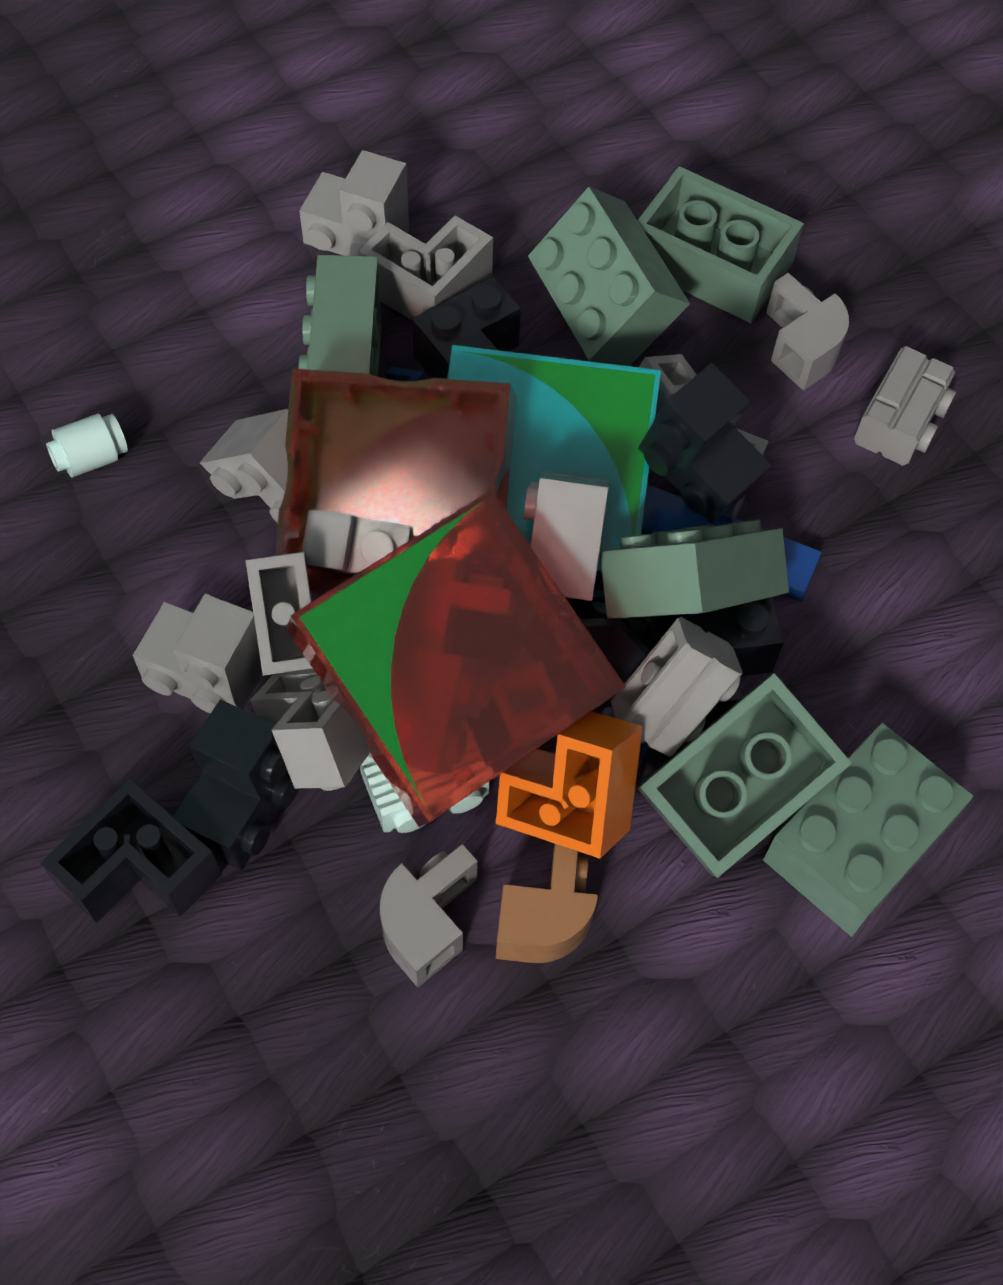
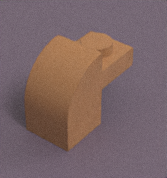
(550, 922)

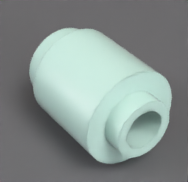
(87, 444)

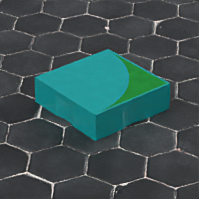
(575, 422)

